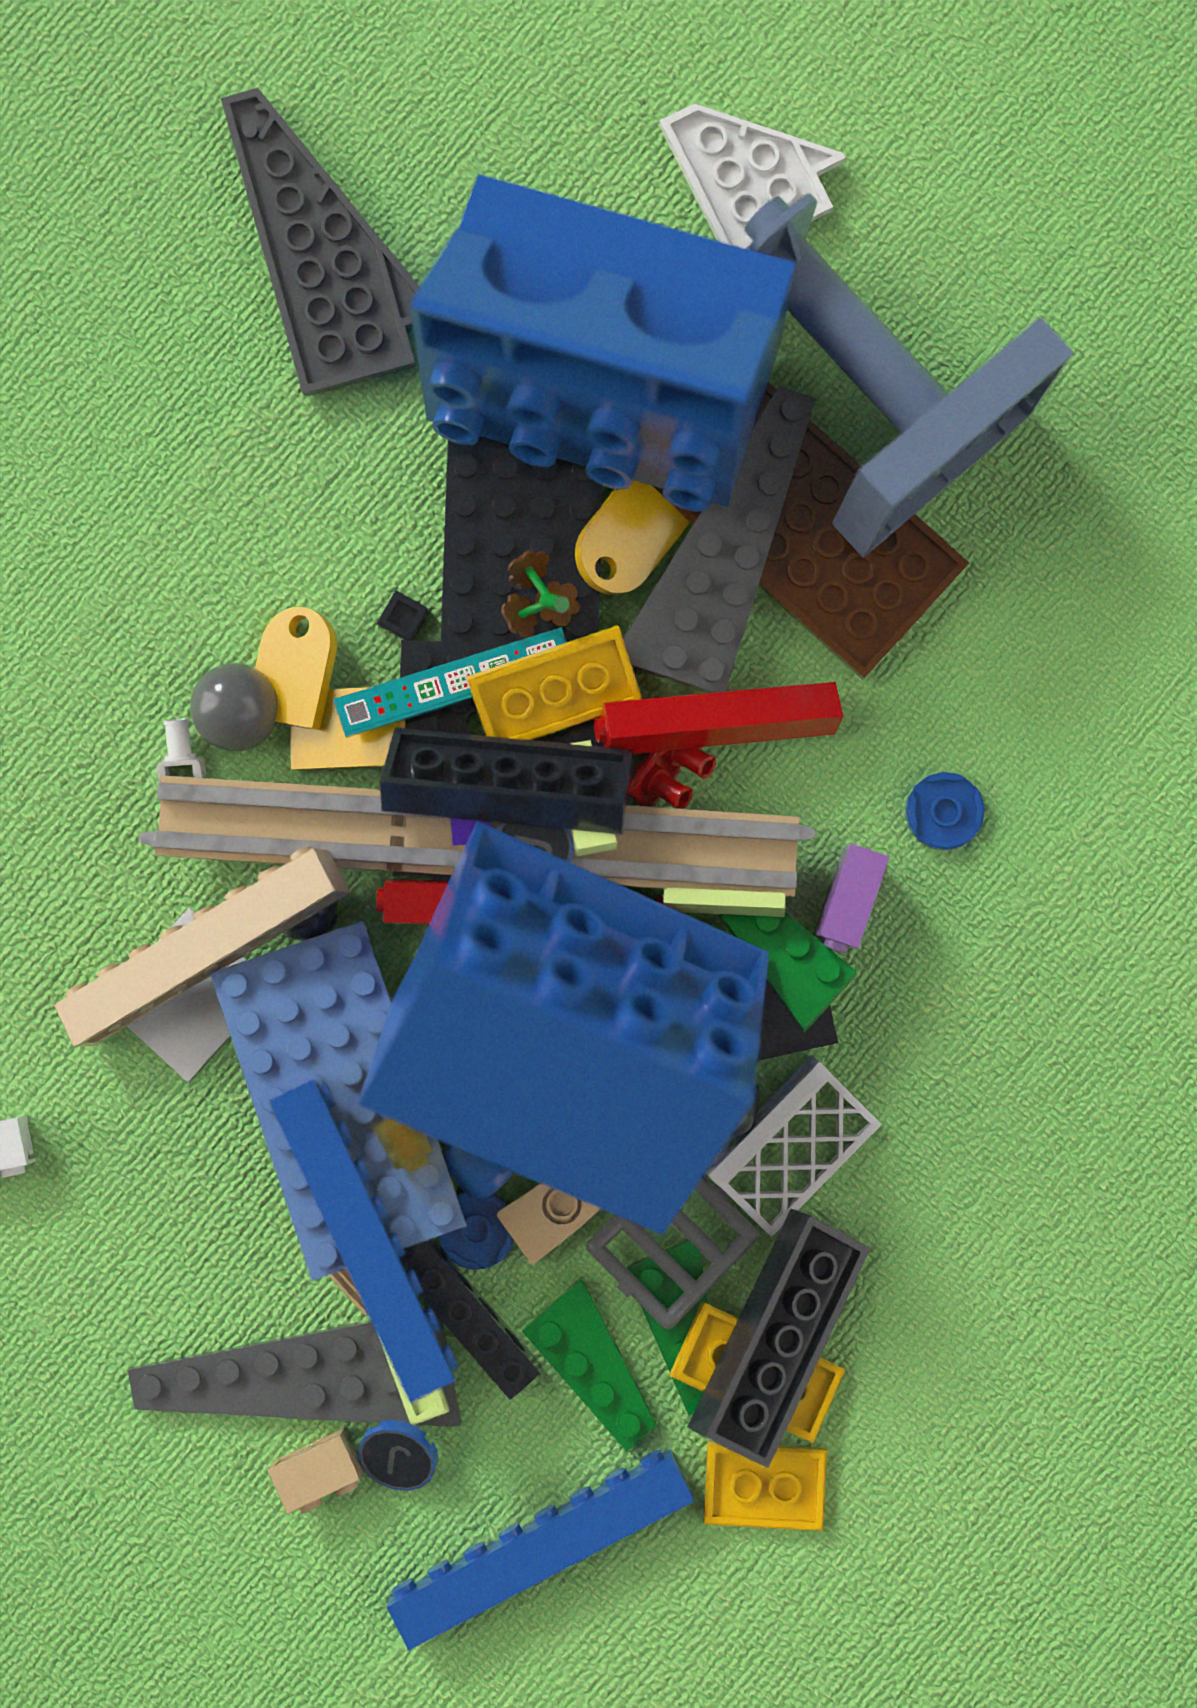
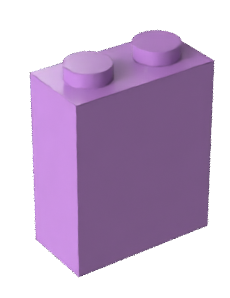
(850, 898)

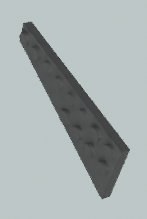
(706, 594)
(304, 1376)

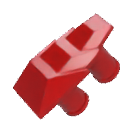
(657, 773)

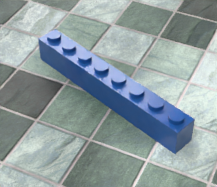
(363, 1240)
(539, 1549)

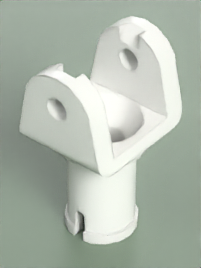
(180, 749)

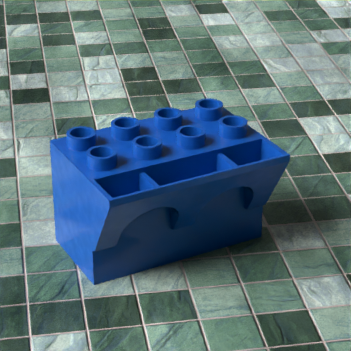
(599, 341)
(572, 1032)

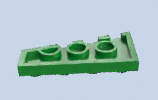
(798, 967)
(667, 1293)
(585, 1355)

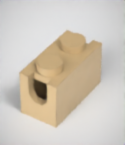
(316, 1472)

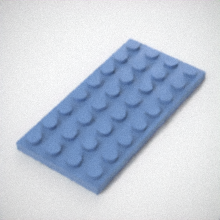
(320, 1017)

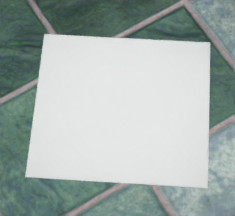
(188, 1026)

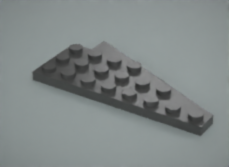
(330, 272)

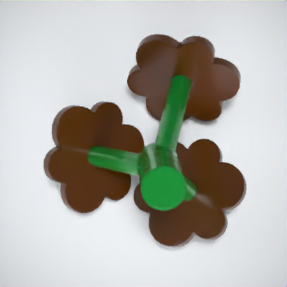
(554, 602)

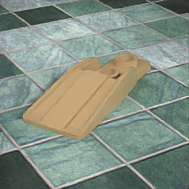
(544, 1219)

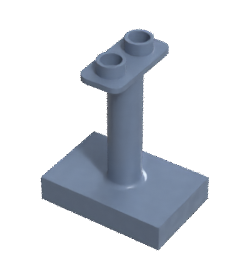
(938, 429)

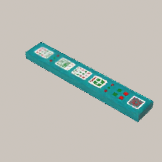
(430, 688)

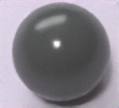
(234, 707)

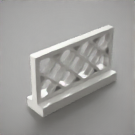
(769, 1120)

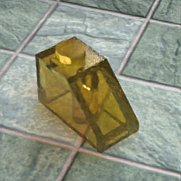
(403, 1144)

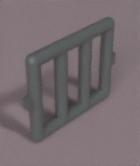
(692, 1288)

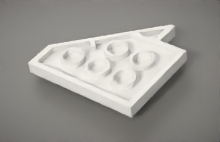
(743, 166)

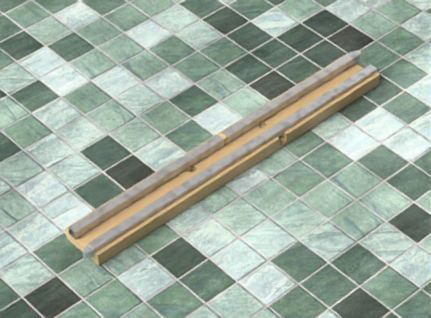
(276, 819)

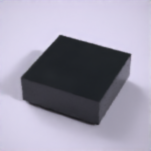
(403, 616)

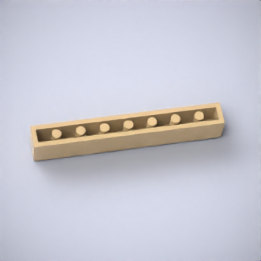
(204, 945)

